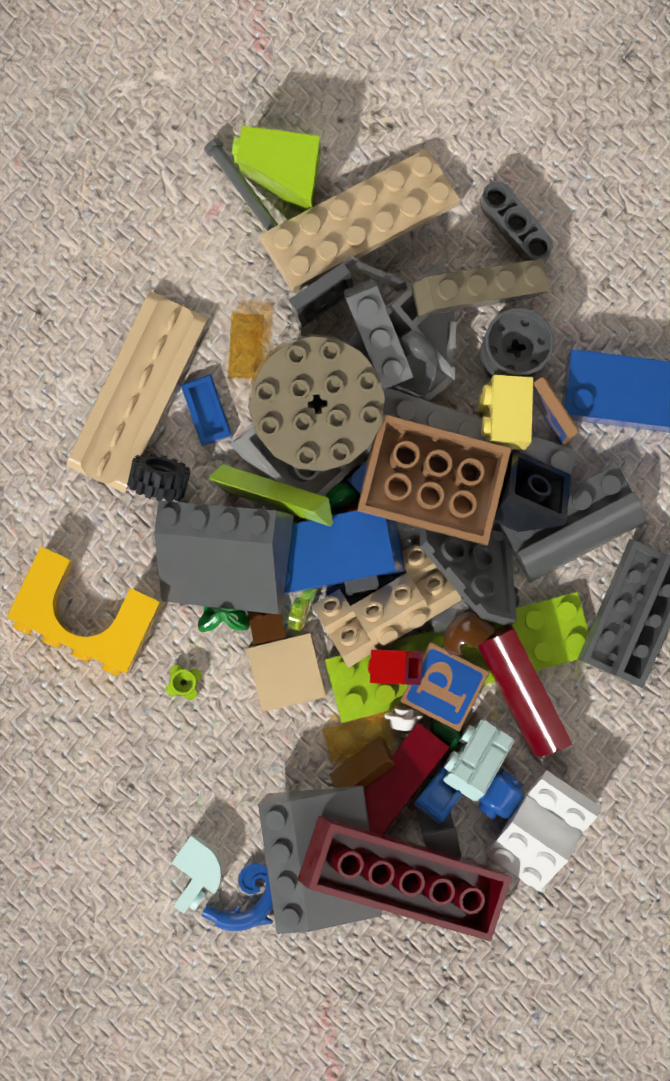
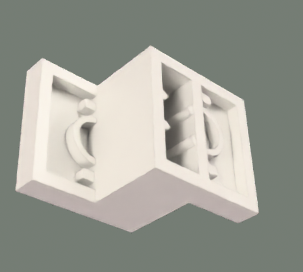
(543, 831)

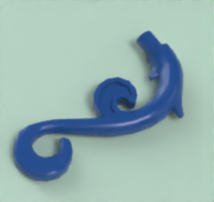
(257, 915)

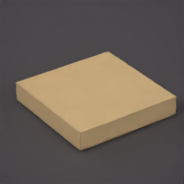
(286, 672)

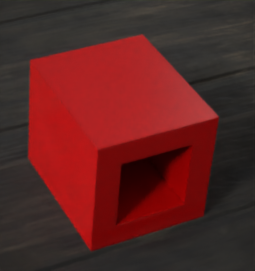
(395, 667)

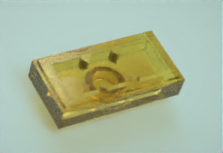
(245, 345)

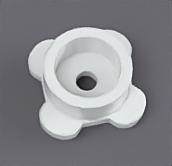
(403, 717)

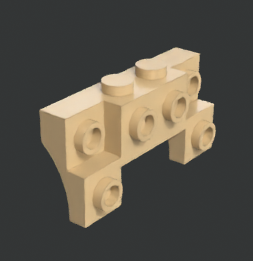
(388, 611)

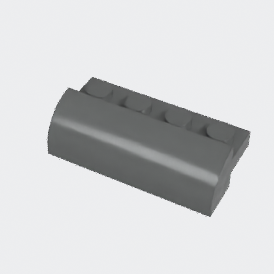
(597, 514)
(631, 616)

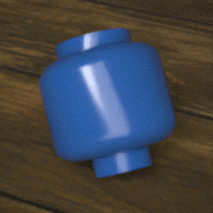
(502, 796)

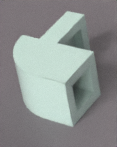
(203, 866)

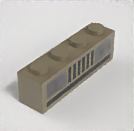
(479, 287)

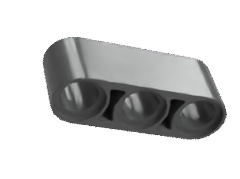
(510, 209)

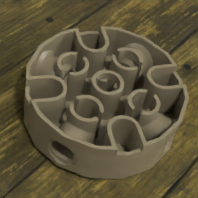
(340, 426)

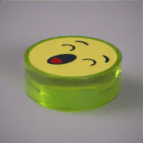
(298, 613)

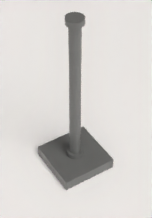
(318, 295)

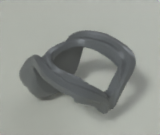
(417, 345)

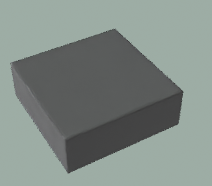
(361, 586)

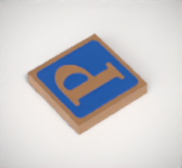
(553, 411)
(446, 687)

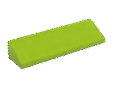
(273, 494)

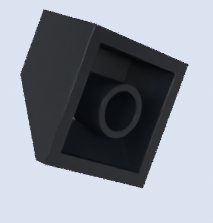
(532, 495)

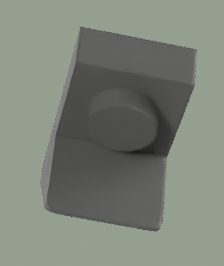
(439, 837)

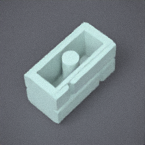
(477, 760)

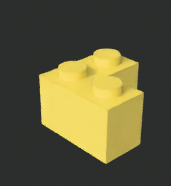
(507, 411)

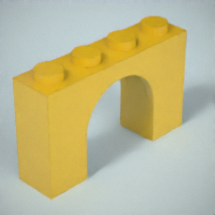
(38, 611)

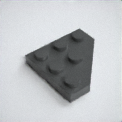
(477, 572)

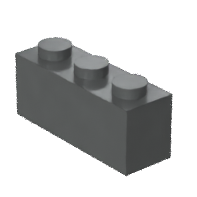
(378, 333)

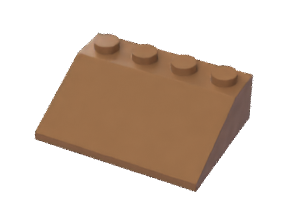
(433, 479)

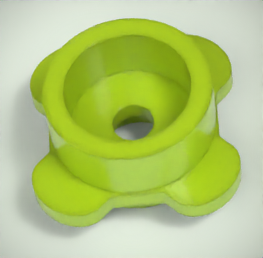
(178, 674)

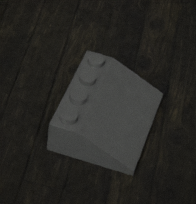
(222, 556)
(286, 831)

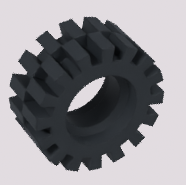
(158, 477)

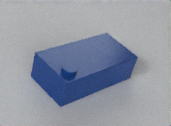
(617, 390)
(349, 550)

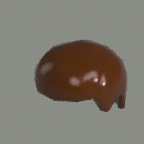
(468, 630)

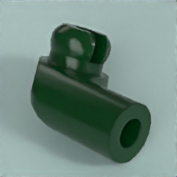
(445, 733)

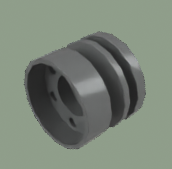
(524, 332)

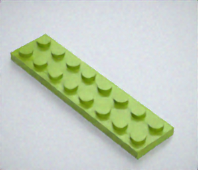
(548, 630)

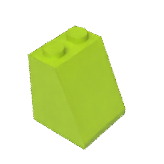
(280, 163)

